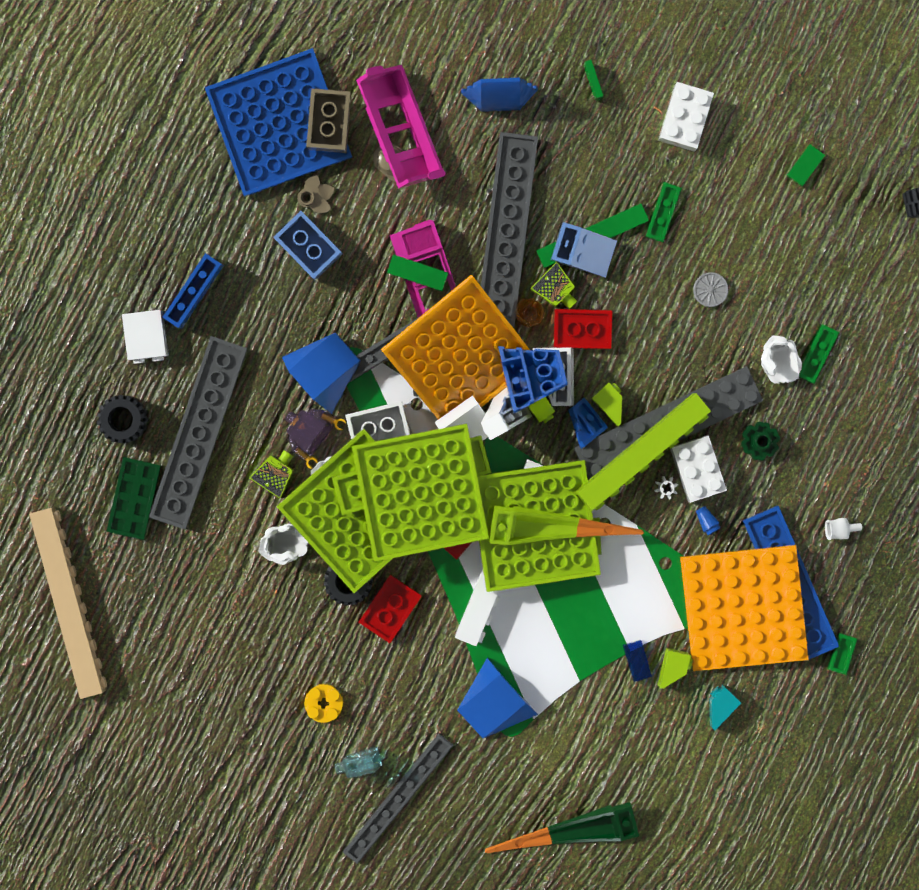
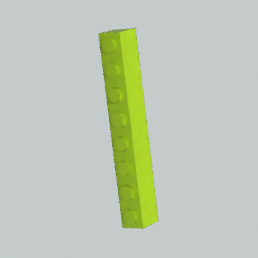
(643, 451)

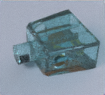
(360, 763)

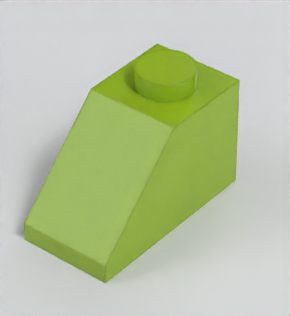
(610, 402)
(542, 410)
(674, 666)

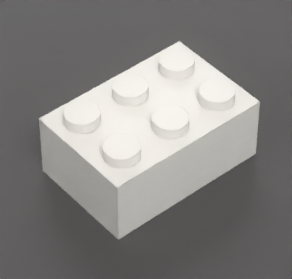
(685, 116)
(380, 422)
(698, 469)

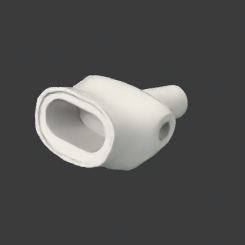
(840, 528)

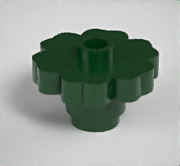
(769, 436)

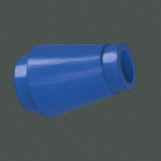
(707, 520)

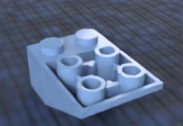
(583, 249)

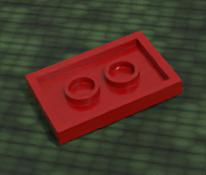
(582, 329)
(390, 608)

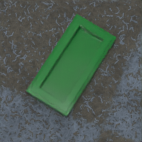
(593, 80)
(805, 165)
(843, 654)

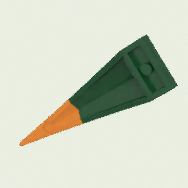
(600, 825)

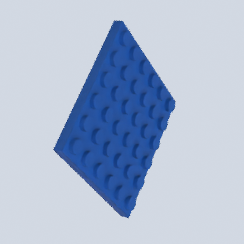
(267, 120)

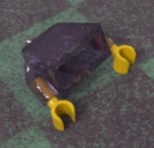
(308, 431)

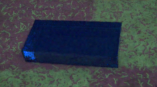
(637, 660)

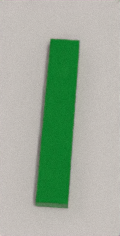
(609, 227)

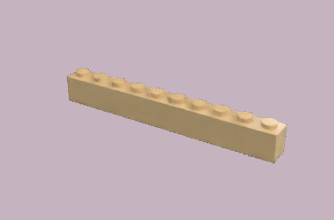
(68, 603)

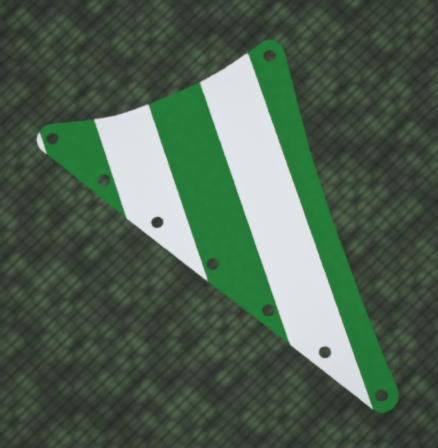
(560, 630)

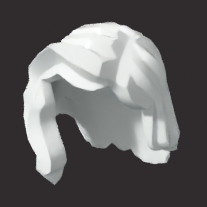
(781, 360)
(282, 544)

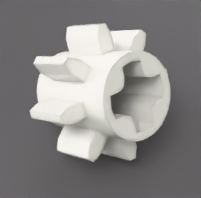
(671, 485)

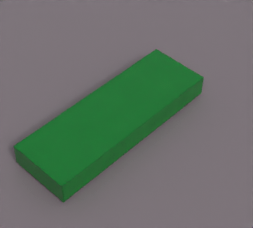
(663, 212)
(417, 272)
(818, 353)

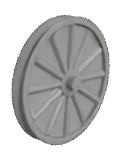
(710, 289)

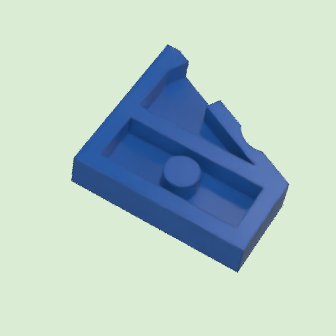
(586, 422)

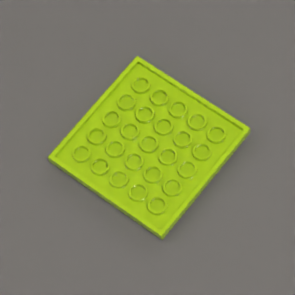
(420, 492)
(317, 516)
(538, 562)

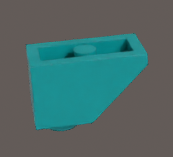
(722, 705)

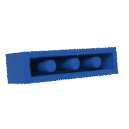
(193, 291)

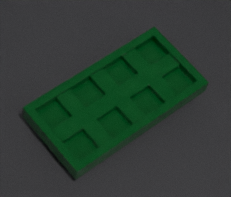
(133, 498)

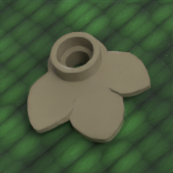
(319, 195)

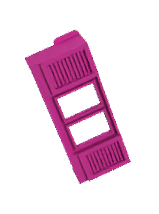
(391, 87)
(416, 245)

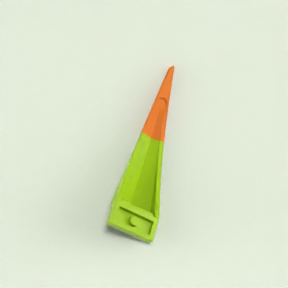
(528, 525)

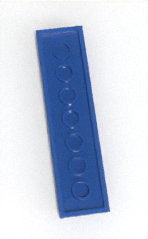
(771, 530)

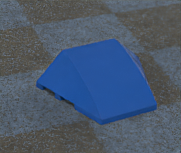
(499, 94)
(323, 369)
(531, 374)
(493, 703)

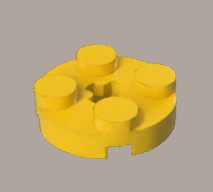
(316, 711)

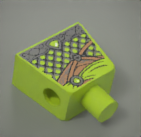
(555, 287)
(274, 474)

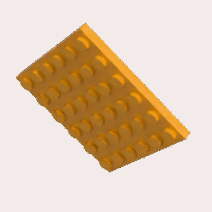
(455, 349)
(744, 608)

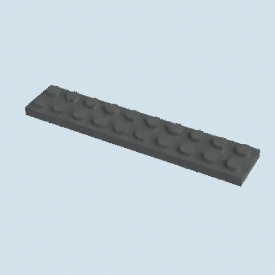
(508, 221)
(723, 398)
(198, 432)

